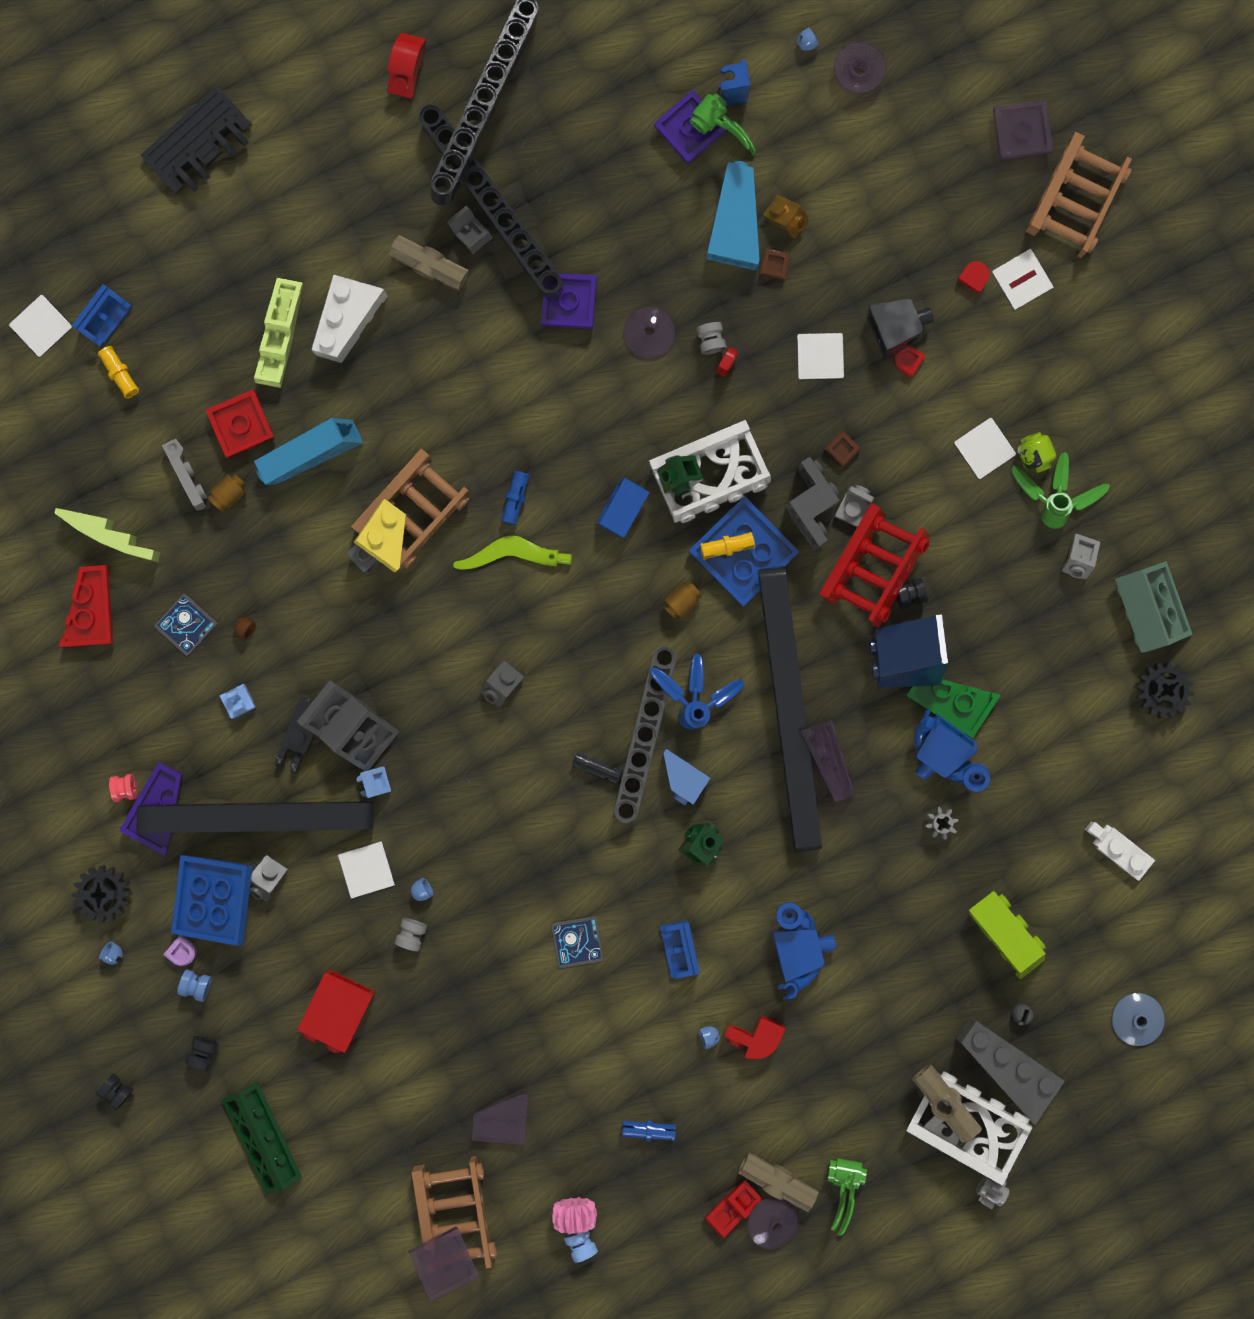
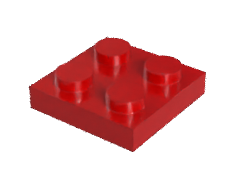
(240, 424)

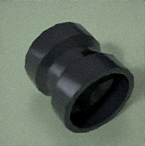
(912, 593)
(201, 1053)
(113, 1085)

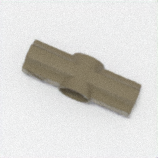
(428, 263)
(955, 1115)
(778, 1182)

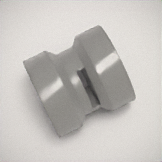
(711, 338)
(410, 934)

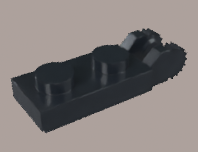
(296, 738)

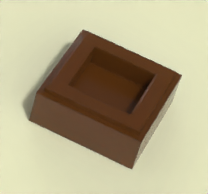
(774, 264)
(842, 449)

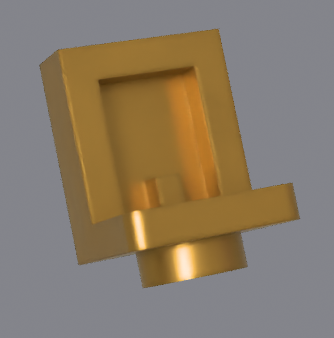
(786, 215)

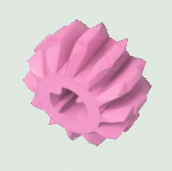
(574, 1215)

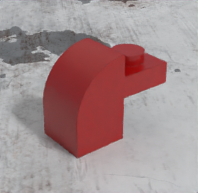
(404, 64)
(761, 1042)

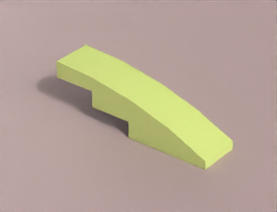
(278, 332)
(101, 531)

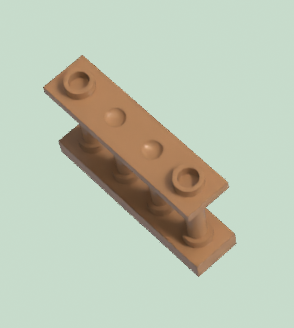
(1065, 174)
(402, 485)
(428, 1206)

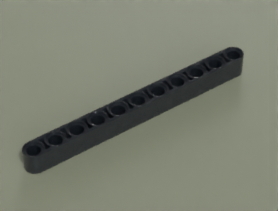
(789, 708)

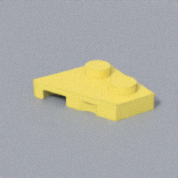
(384, 535)

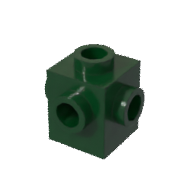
(679, 474)
(701, 843)

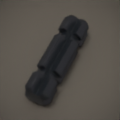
(597, 768)

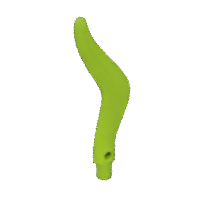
(516, 547)

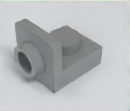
(854, 505)
(1081, 557)

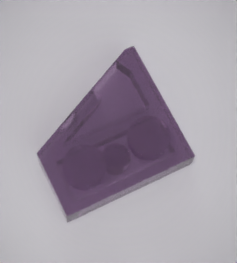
(502, 1122)

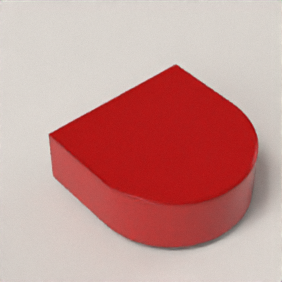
(974, 276)
(908, 360)
(727, 362)

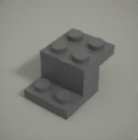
(813, 502)
(348, 726)

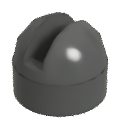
(1017, 1014)

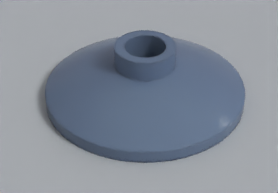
(1129, 1010)

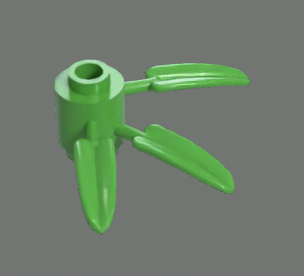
(710, 113)
(1058, 505)
(847, 1175)

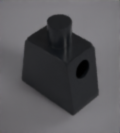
(897, 325)

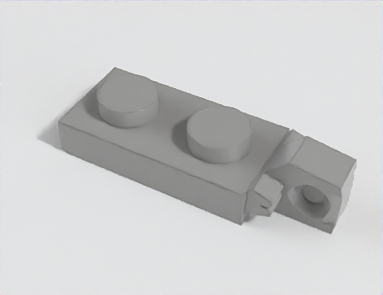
(185, 472)

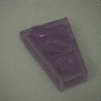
(829, 758)

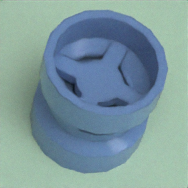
(194, 985)

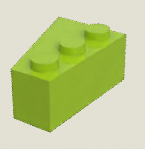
(1008, 933)

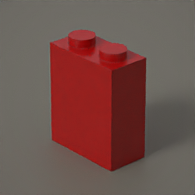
(336, 1011)

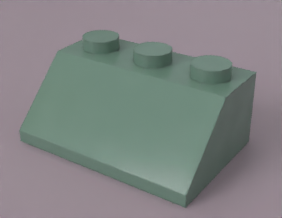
(1153, 607)

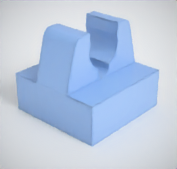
(237, 701)
(374, 782)

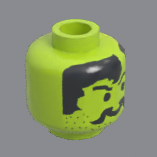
(1037, 452)

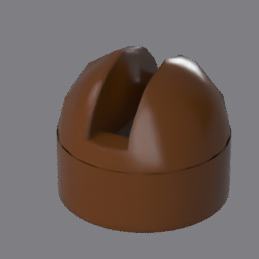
(244, 628)

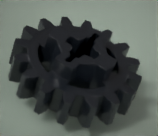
(1157, 681)
(101, 904)

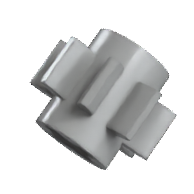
(934, 825)
(991, 1192)

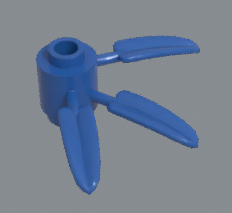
(696, 684)

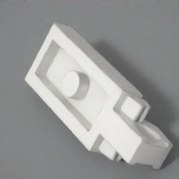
(1120, 850)

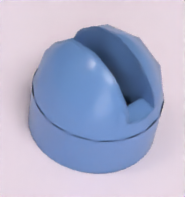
(807, 40)
(421, 890)
(110, 953)
(709, 1036)

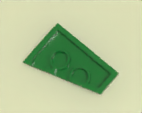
(957, 703)

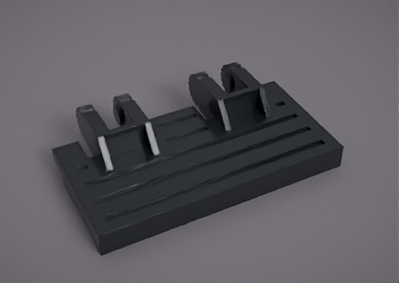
(196, 139)

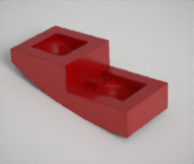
(733, 1208)

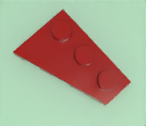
(90, 610)

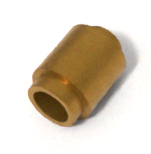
(227, 492)
(682, 600)

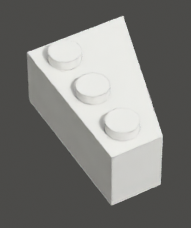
(344, 316)

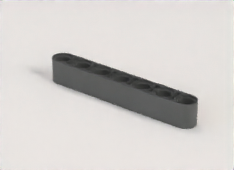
(644, 747)

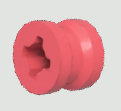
(123, 787)

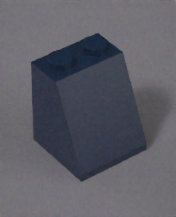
(909, 653)

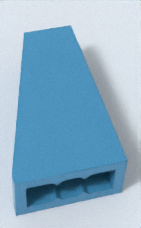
(735, 225)
(308, 450)

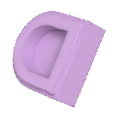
(181, 951)

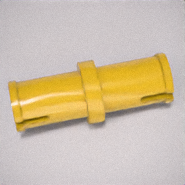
(118, 372)
(727, 545)

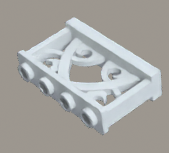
(729, 441)
(987, 1161)

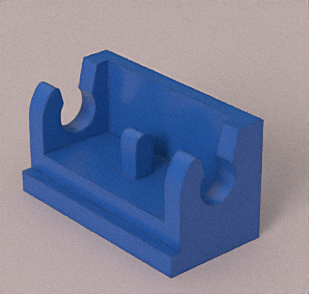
(735, 90)
(102, 315)
(622, 507)
(679, 949)

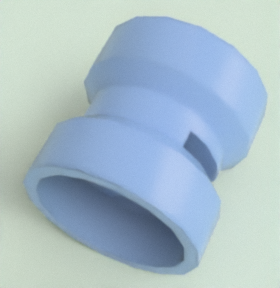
(581, 1246)

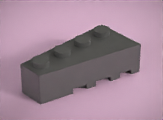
(1017, 1074)

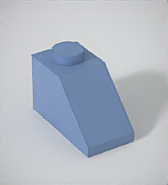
(684, 778)

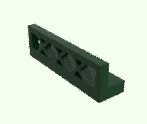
(265, 1138)

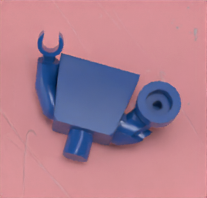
(946, 751)
(799, 948)

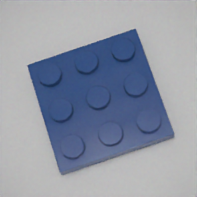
(740, 571)
(211, 899)

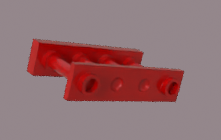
(861, 544)

